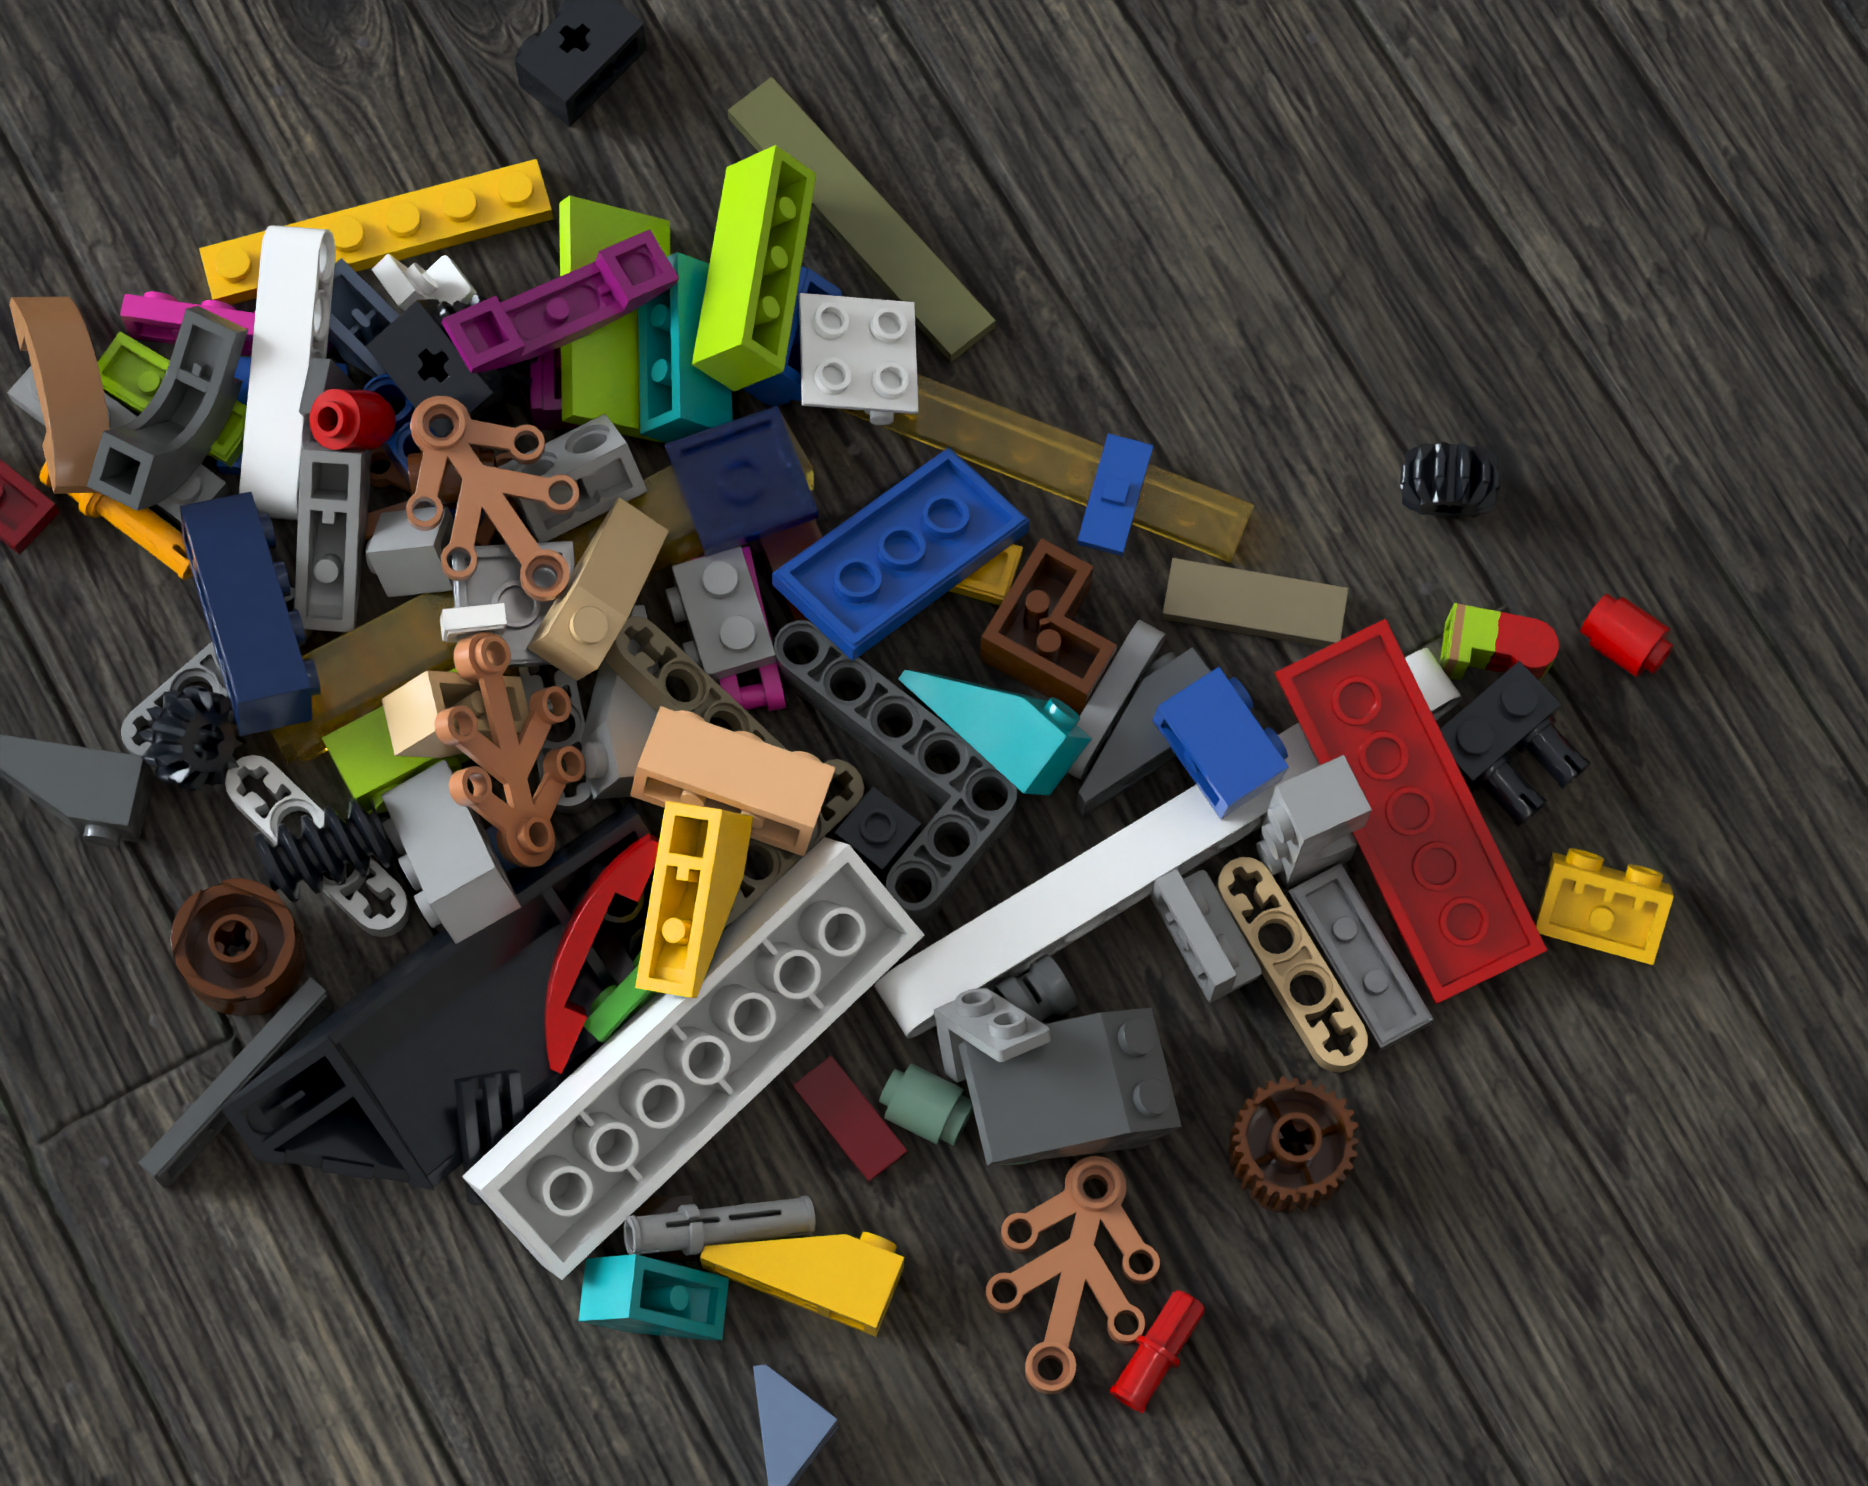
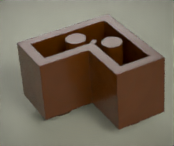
(1036, 633)

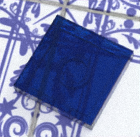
(741, 481)

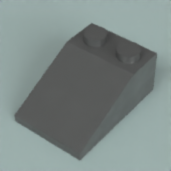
(1080, 1094)

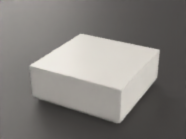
(466, 621)

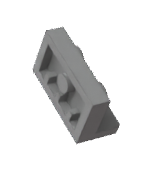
(1205, 933)

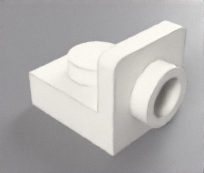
(440, 281)

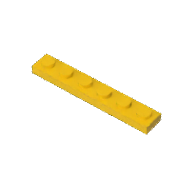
(397, 226)

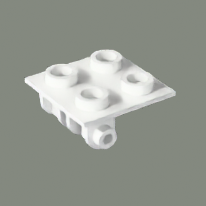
(858, 355)

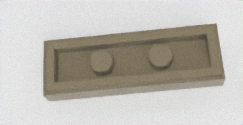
(1254, 603)

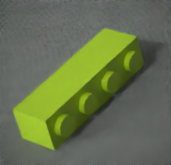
(754, 269)

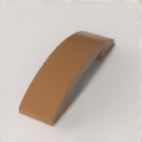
(66, 387)

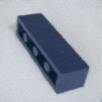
(248, 614)

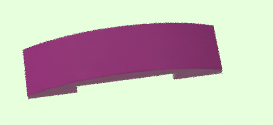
(563, 309)

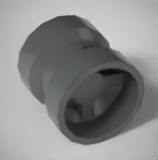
(1039, 991)

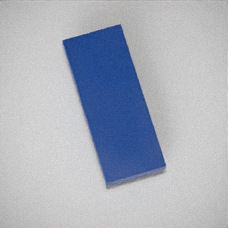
(1115, 494)

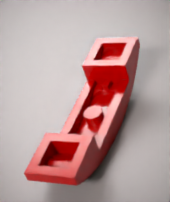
(624, 876)

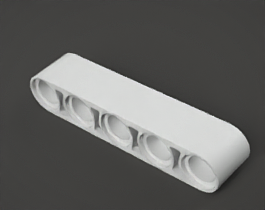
(288, 333)

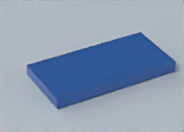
(900, 553)

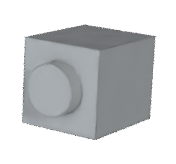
(410, 558)

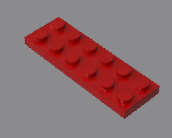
(1424, 826)

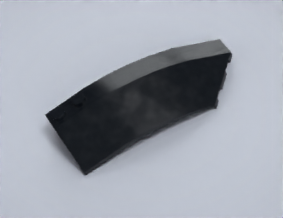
(378, 1075)

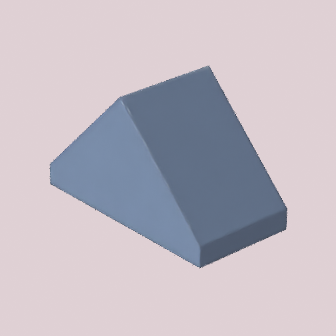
(357, 318)
(791, 1427)

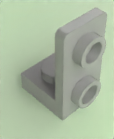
(988, 1025)

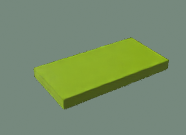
(603, 366)

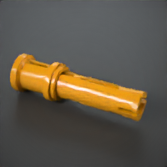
(141, 526)

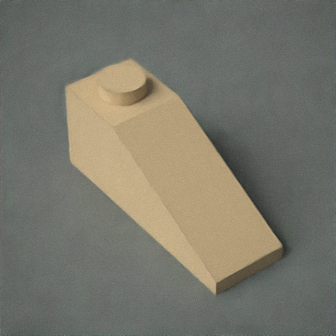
(600, 592)

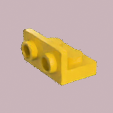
(1604, 906)

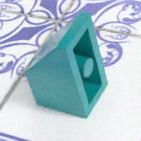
(653, 1297)

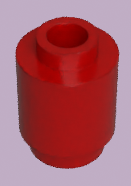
(351, 419)
(1627, 635)

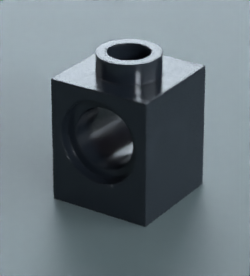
(878, 832)

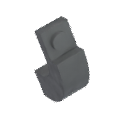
(175, 432)

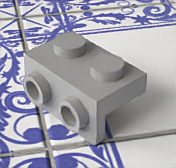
(720, 614)

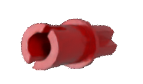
(1158, 1351)

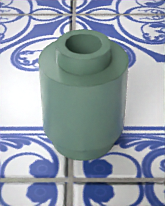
(926, 1105)

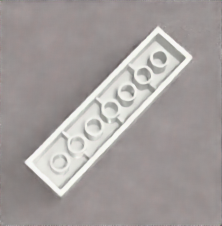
(693, 1062)

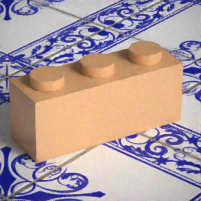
(735, 773)

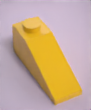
(691, 895)
(824, 1274)

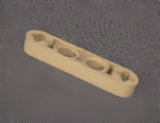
(1299, 960)

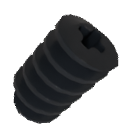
(324, 849)

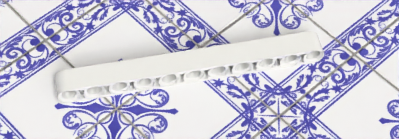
(1098, 884)

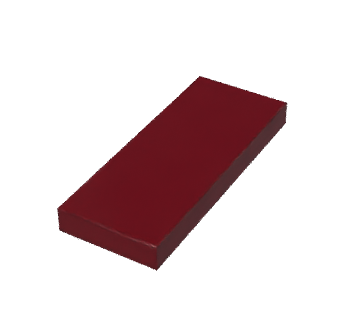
(849, 1119)

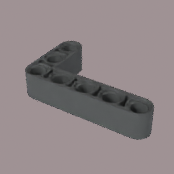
(908, 757)

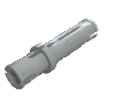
(694, 1228)

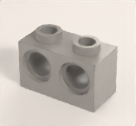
(597, 462)

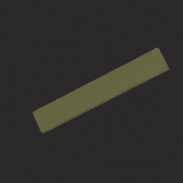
(866, 222)

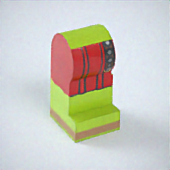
(1495, 642)

